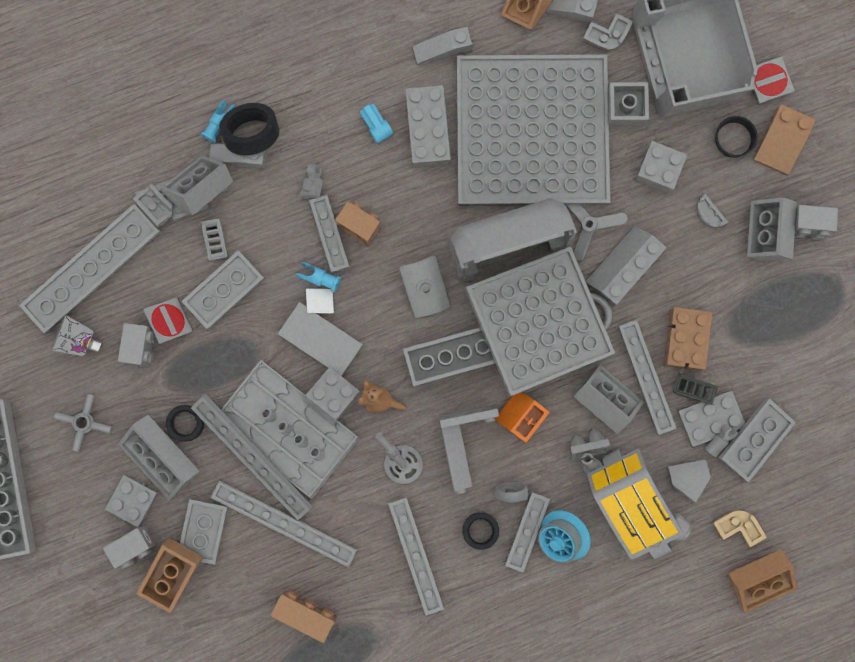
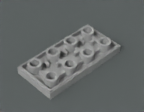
(320, 339)

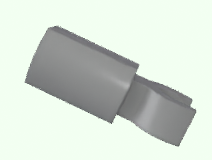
(721, 440)

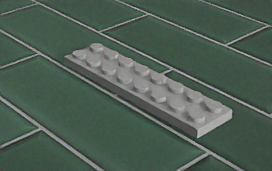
(89, 269)

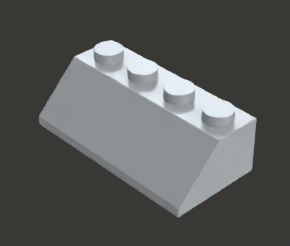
(625, 265)
(158, 457)

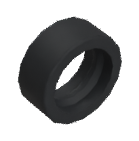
(170, 424)
(495, 531)

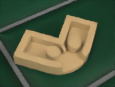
(741, 522)

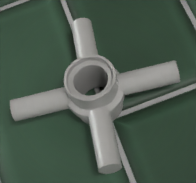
(75, 421)

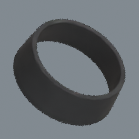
(747, 124)

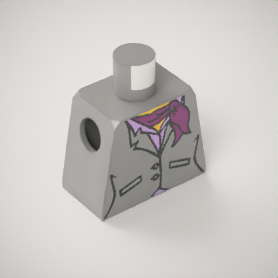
(74, 338)

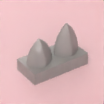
(597, 445)

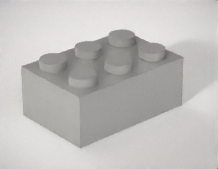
(772, 229)

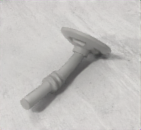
(400, 460)

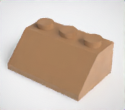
(763, 580)

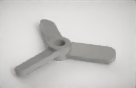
(598, 223)

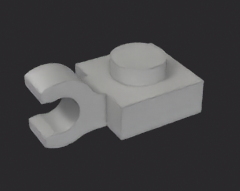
(312, 186)

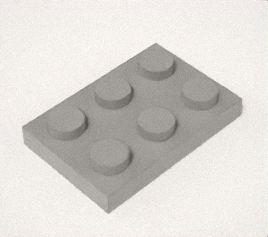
(705, 420)
(204, 529)

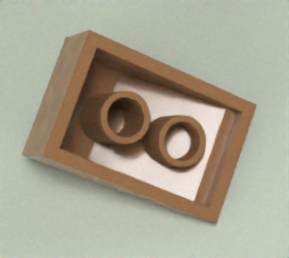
(525, 11)
(784, 139)

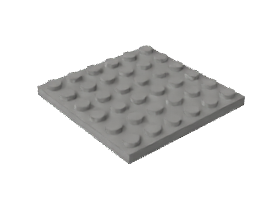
(539, 321)

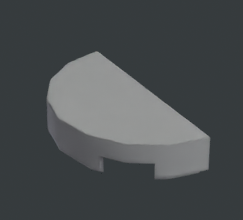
(709, 213)

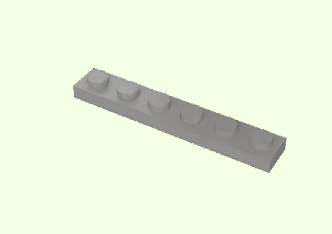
(647, 377)
(416, 556)

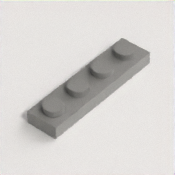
(329, 234)
(527, 532)

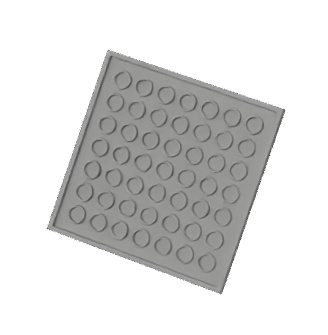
(532, 129)

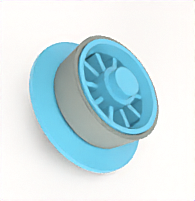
(563, 537)

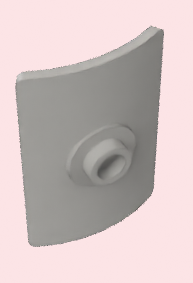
(425, 287)

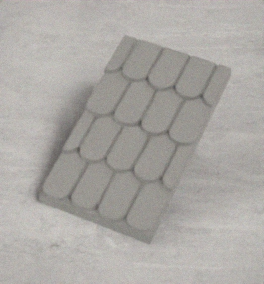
(287, 429)

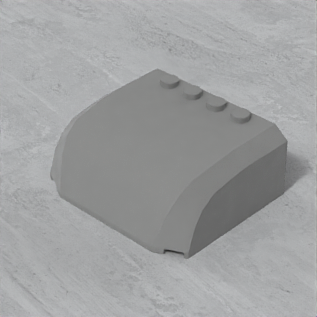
(694, 52)
(508, 232)

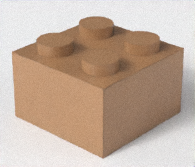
(358, 223)

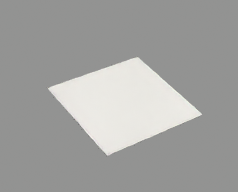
(319, 301)

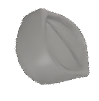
(511, 492)

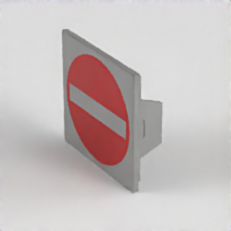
(772, 80)
(167, 320)

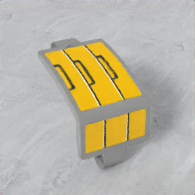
(634, 505)

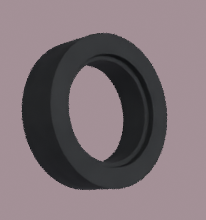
(243, 114)

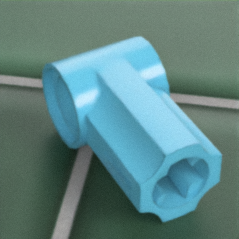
(377, 126)

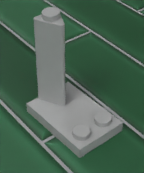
(455, 446)

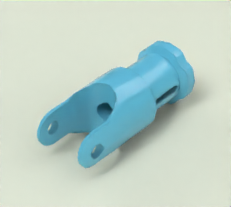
(213, 128)
(320, 277)

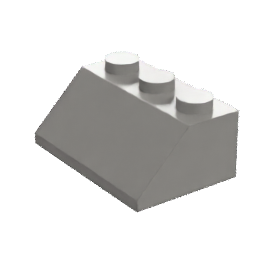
(198, 184)
(609, 399)

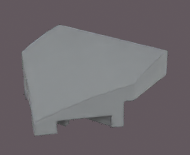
(154, 204)
(690, 478)

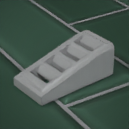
(210, 223)

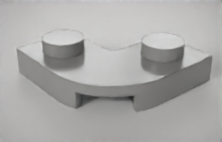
(608, 38)

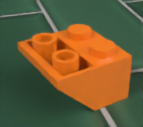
(522, 416)

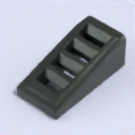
(679, 382)

